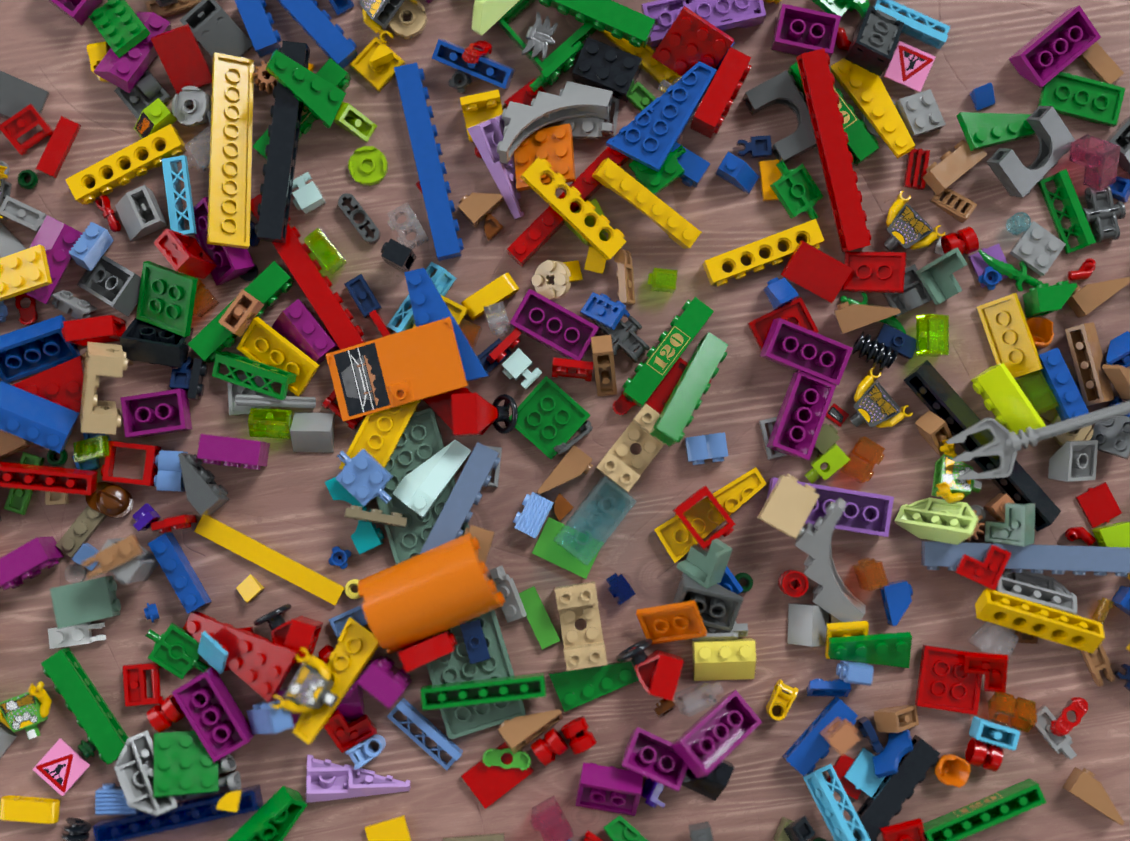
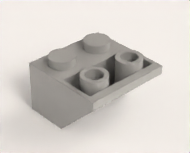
(140, 213)

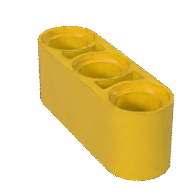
(493, 293)
(29, 809)

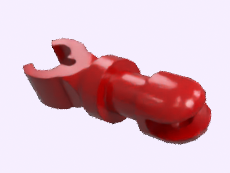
(104, 205)

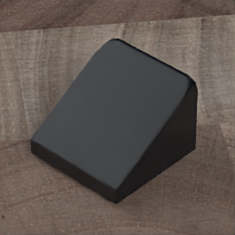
(799, 830)

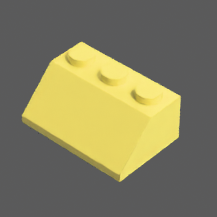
(724, 659)

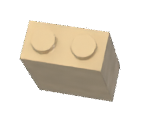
(788, 505)

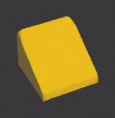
(381, 56)
(595, 261)
(575, 271)
(249, 588)

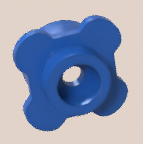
(990, 272)
(345, 554)
(151, 612)

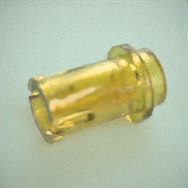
(1103, 608)

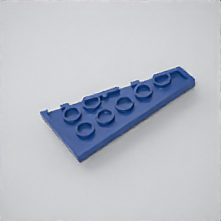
(660, 124)
(430, 307)

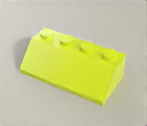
(1006, 399)

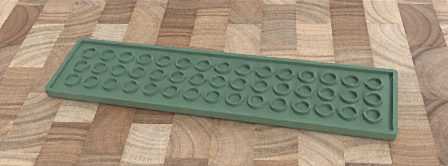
(417, 445)

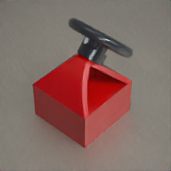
(474, 414)
(293, 634)
(657, 671)

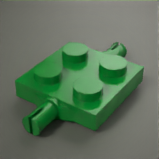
(554, 69)
(657, 181)
(796, 191)
(175, 651)

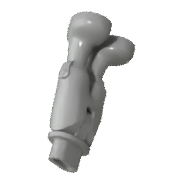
(231, 780)

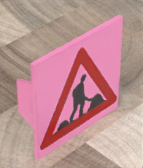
(909, 66)
(61, 767)

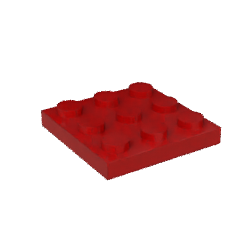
(691, 41)
(945, 684)

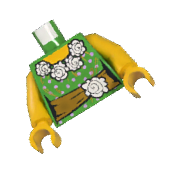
(945, 477)
(26, 710)

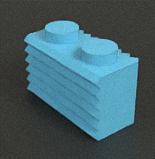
(994, 733)

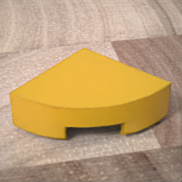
(230, 801)

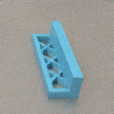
(913, 28)
(175, 195)
(443, 281)
(831, 809)

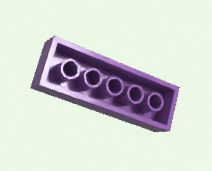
(863, 511)

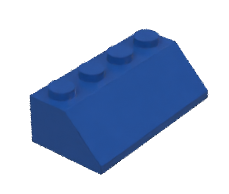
(34, 349)
(35, 418)

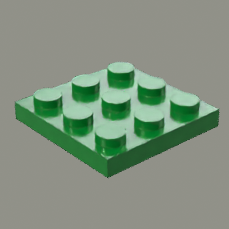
(166, 298)
(549, 417)
(182, 765)

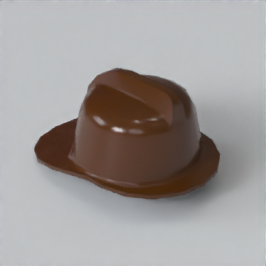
(110, 500)

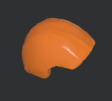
(1041, 331)
(952, 770)

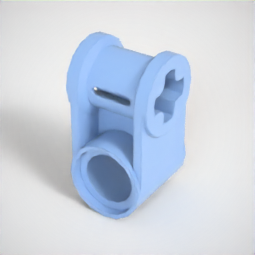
(363, 752)

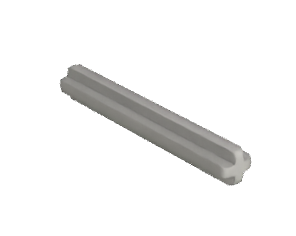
(268, 401)

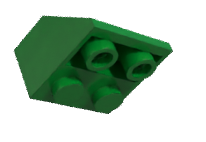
(1047, 299)

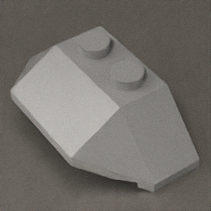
(1038, 589)
(136, 776)

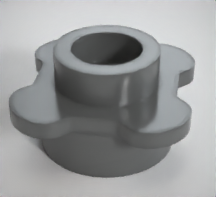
(459, 75)

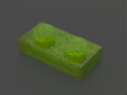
(91, 449)

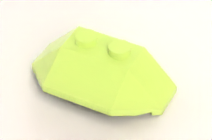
(488, 12)
(938, 520)

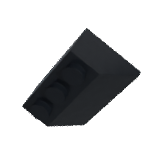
(154, 345)

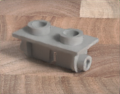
(66, 301)

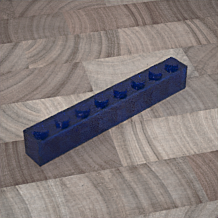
(186, 814)

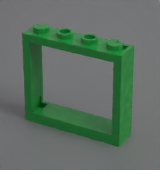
(580, 35)

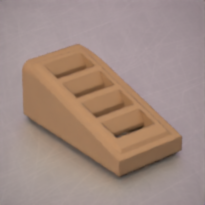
(964, 202)

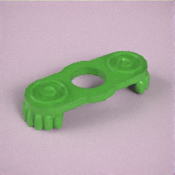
(492, 757)

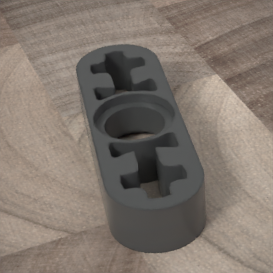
(355, 204)

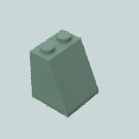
(85, 601)

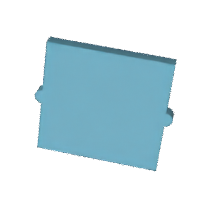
(212, 652)
(863, 774)

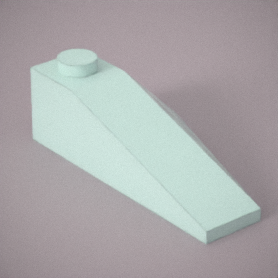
(428, 481)

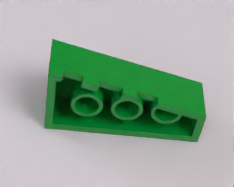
(274, 818)

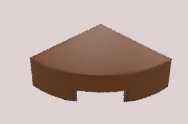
(492, 226)
(561, 507)

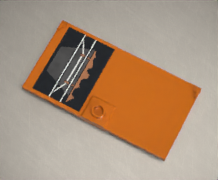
(396, 369)

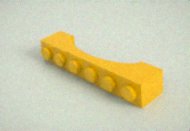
(631, 190)

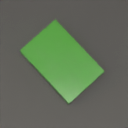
(552, 552)

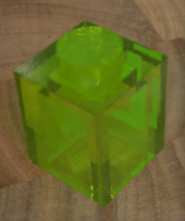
(662, 280)

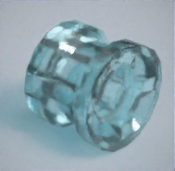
(1022, 219)

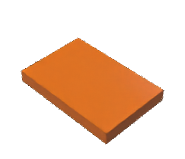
(672, 622)

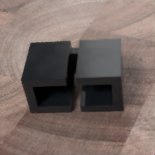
(398, 255)

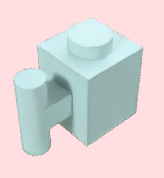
(308, 195)
(517, 366)

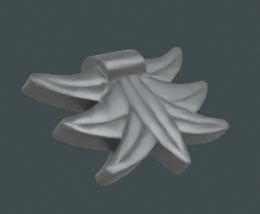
(539, 37)

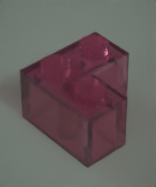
(1099, 160)
(551, 821)

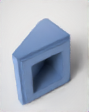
(85, 552)

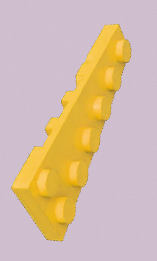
(875, 103)
(704, 515)
(345, 664)

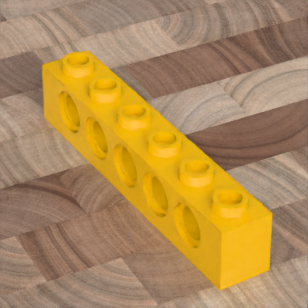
(115, 163)
(562, 207)
(713, 267)
(1039, 620)

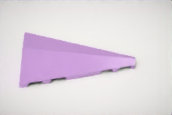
(486, 138)
(333, 781)

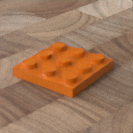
(552, 144)

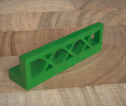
(1073, 209)
(258, 369)

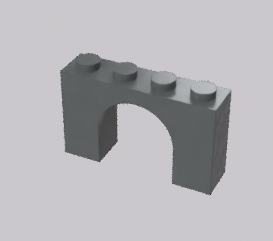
(783, 91)
(1053, 143)

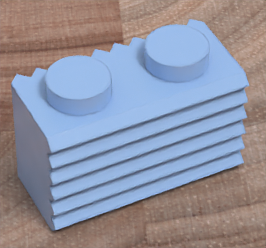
(533, 514)

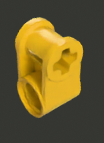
(96, 53)
(782, 699)

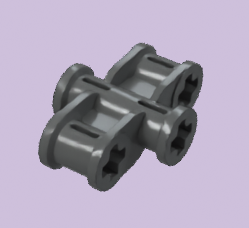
(1103, 213)
(628, 340)

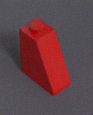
(427, 650)

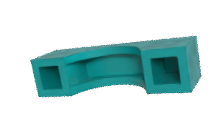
(366, 535)

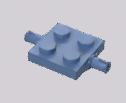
(364, 477)

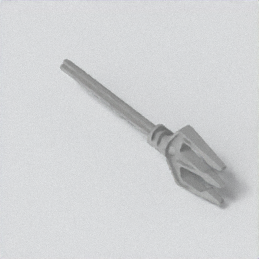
(1008, 443)

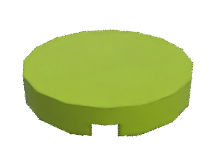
(368, 166)

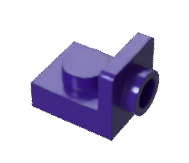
(144, 517)
(651, 792)

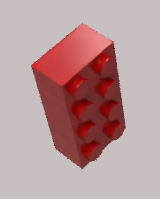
(720, 93)

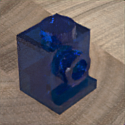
(620, 588)

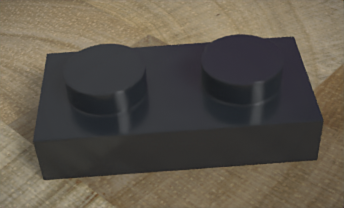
(196, 387)

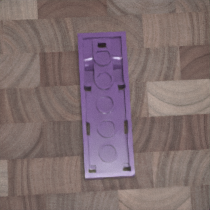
(739, 12)

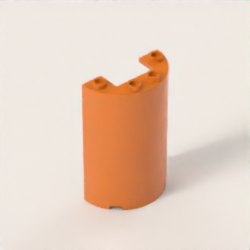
(428, 594)

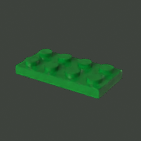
(119, 26)
(1083, 98)

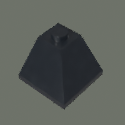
(712, 783)

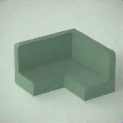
(938, 276)
(1018, 526)
(704, 566)

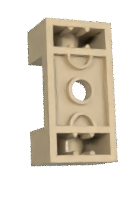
(95, 414)
(619, 462)
(586, 646)

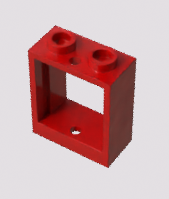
(185, 254)
(94, 329)
(150, 467)
(691, 501)

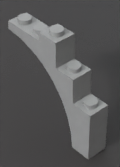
(547, 108)
(830, 590)

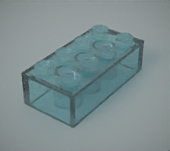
(594, 520)

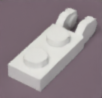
(74, 635)

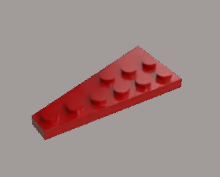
(58, 384)
(250, 656)

